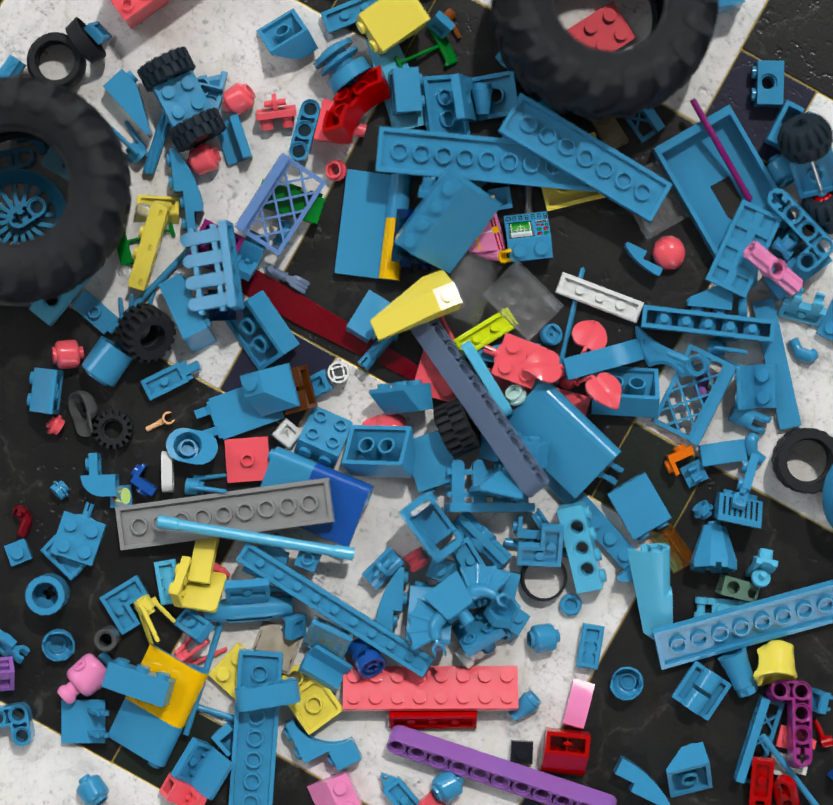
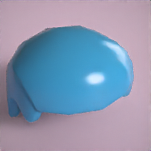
(58, 645)
(626, 683)

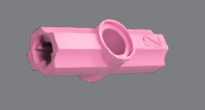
(764, 260)

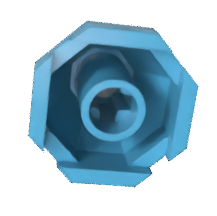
(713, 550)

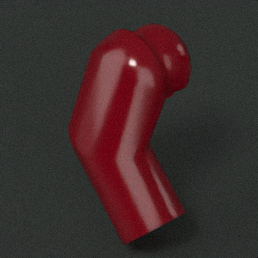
(25, 519)

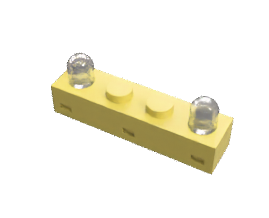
(150, 242)

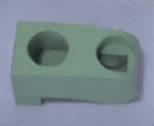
(737, 588)

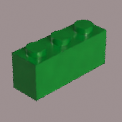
(314, 213)

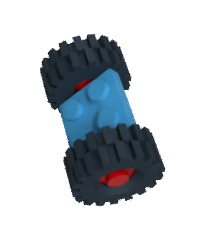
(181, 99)

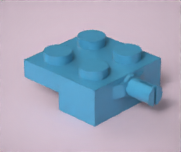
(79, 536)

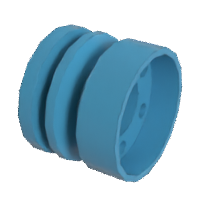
(341, 64)

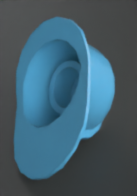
(191, 446)

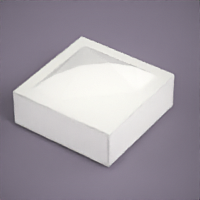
(286, 433)

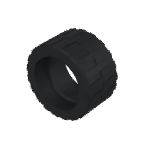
(781, 452)

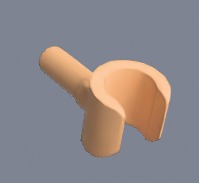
(160, 422)

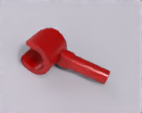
(824, 741)

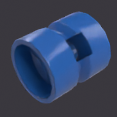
(366, 658)

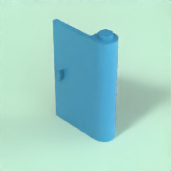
(576, 445)

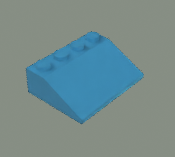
(447, 221)

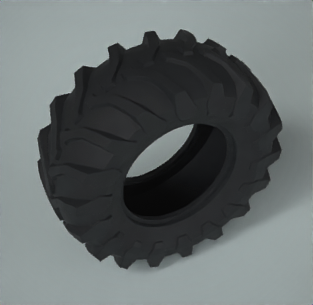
(601, 81)
(97, 190)

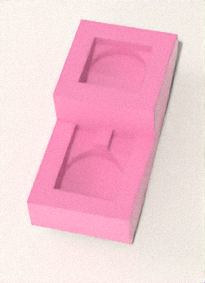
(578, 704)

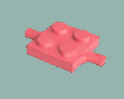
(510, 359)

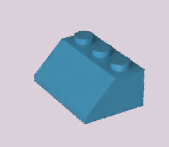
(263, 331)
(639, 392)
(379, 451)

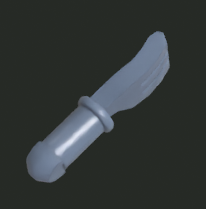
(294, 282)

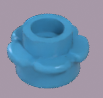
(60, 489)
(702, 510)

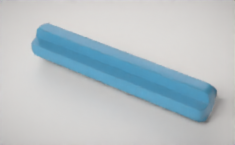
(156, 145)

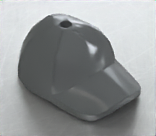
(82, 410)

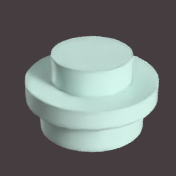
(515, 395)

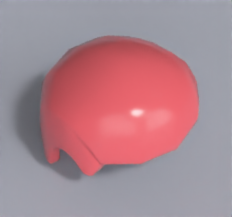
(668, 252)

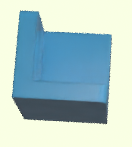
(500, 617)
(224, 738)

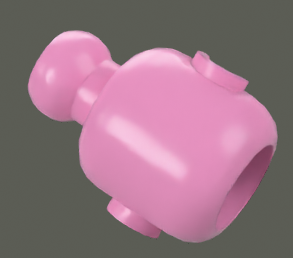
(85, 678)

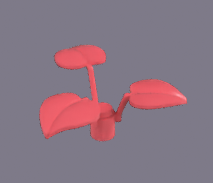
(545, 366)

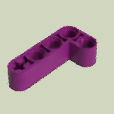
(793, 723)

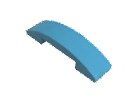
(602, 359)

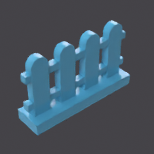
(229, 276)
(457, 491)

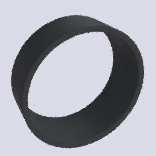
(84, 42)
(522, 583)

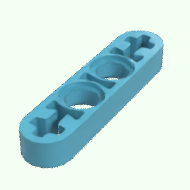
(486, 377)

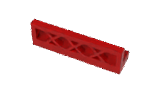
(434, 719)

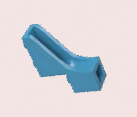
(714, 298)

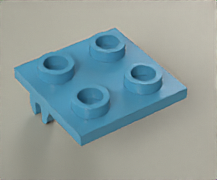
(84, 721)

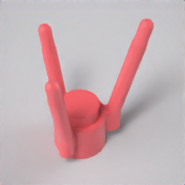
(187, 657)

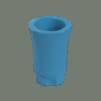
(739, 671)

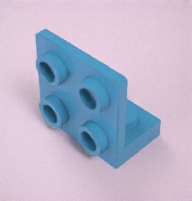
(756, 386)

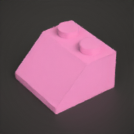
(335, 790)

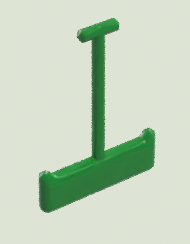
(443, 46)
(124, 250)

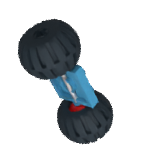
(808, 147)

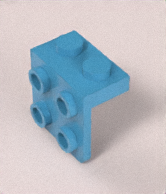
(323, 437)
(202, 767)

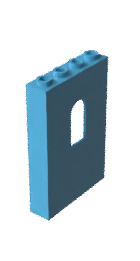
(695, 165)

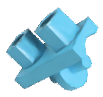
(761, 568)

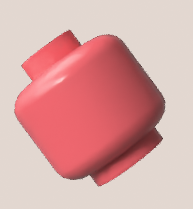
(238, 98)
(203, 159)
(67, 354)

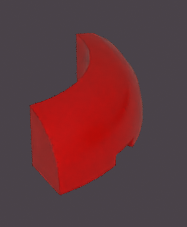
(353, 103)

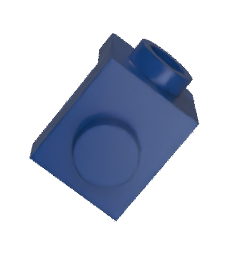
(143, 486)

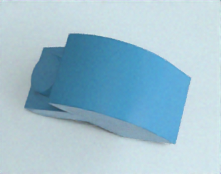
(250, 256)
(95, 482)

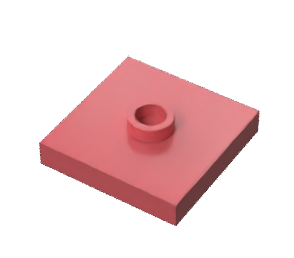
(246, 458)

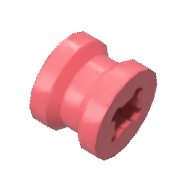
(416, 559)

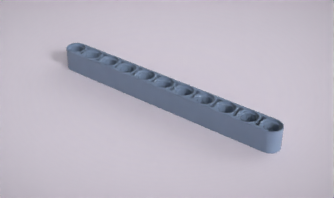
(481, 407)

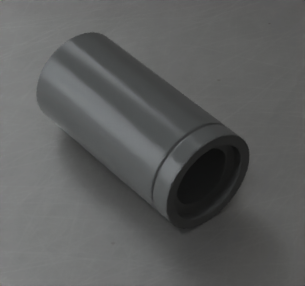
(101, 642)

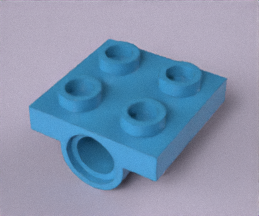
(701, 690)

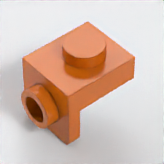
(680, 452)

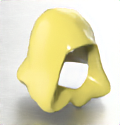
(775, 663)

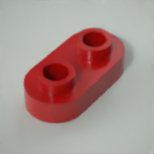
(785, 791)

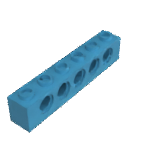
(708, 324)

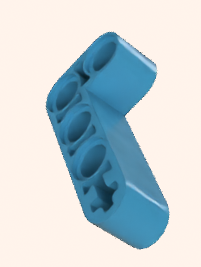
(798, 225)
(16, 723)

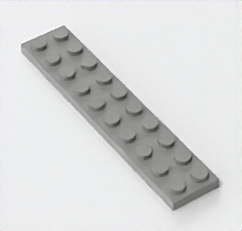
(243, 509)

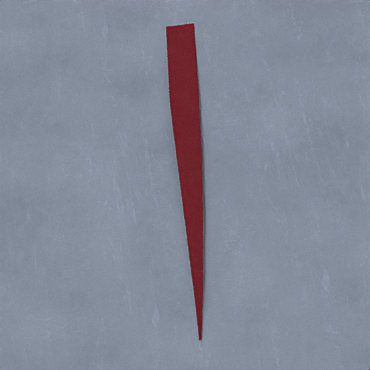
(321, 321)

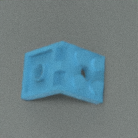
(464, 101)

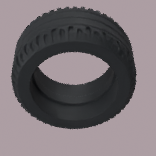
(42, 44)

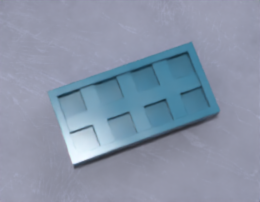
(729, 266)

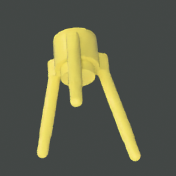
(145, 607)

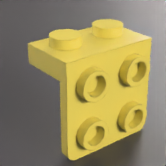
(196, 595)

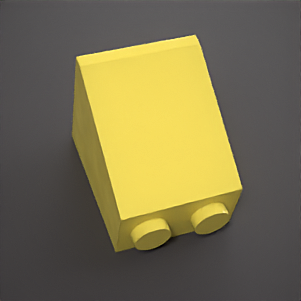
(391, 23)

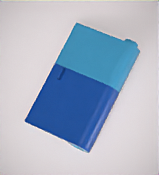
(348, 493)

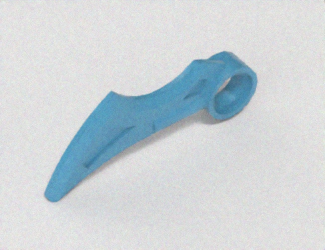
(658, 354)

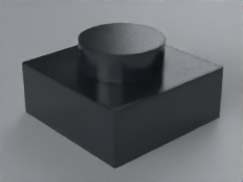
(521, 751)

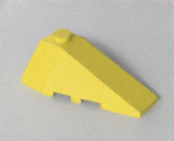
(422, 302)

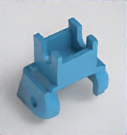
(432, 526)

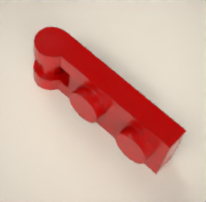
(761, 780)

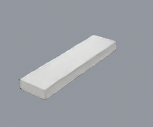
(599, 297)

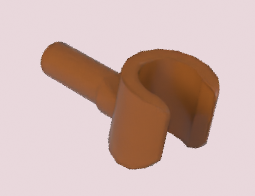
(452, 15)

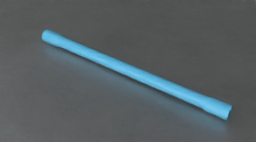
(175, 524)

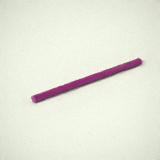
(721, 150)

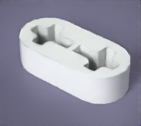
(167, 472)

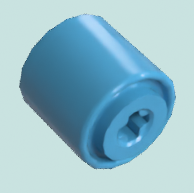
(106, 362)
(39, 601)

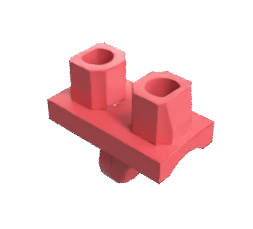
(266, 115)

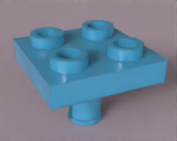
(478, 635)

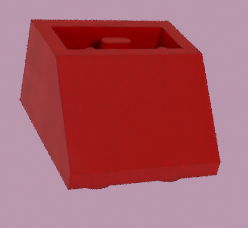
(565, 751)

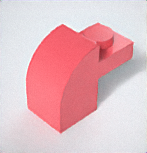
(181, 792)

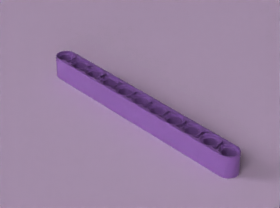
(492, 770)

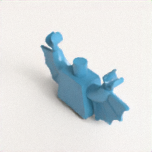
(452, 601)

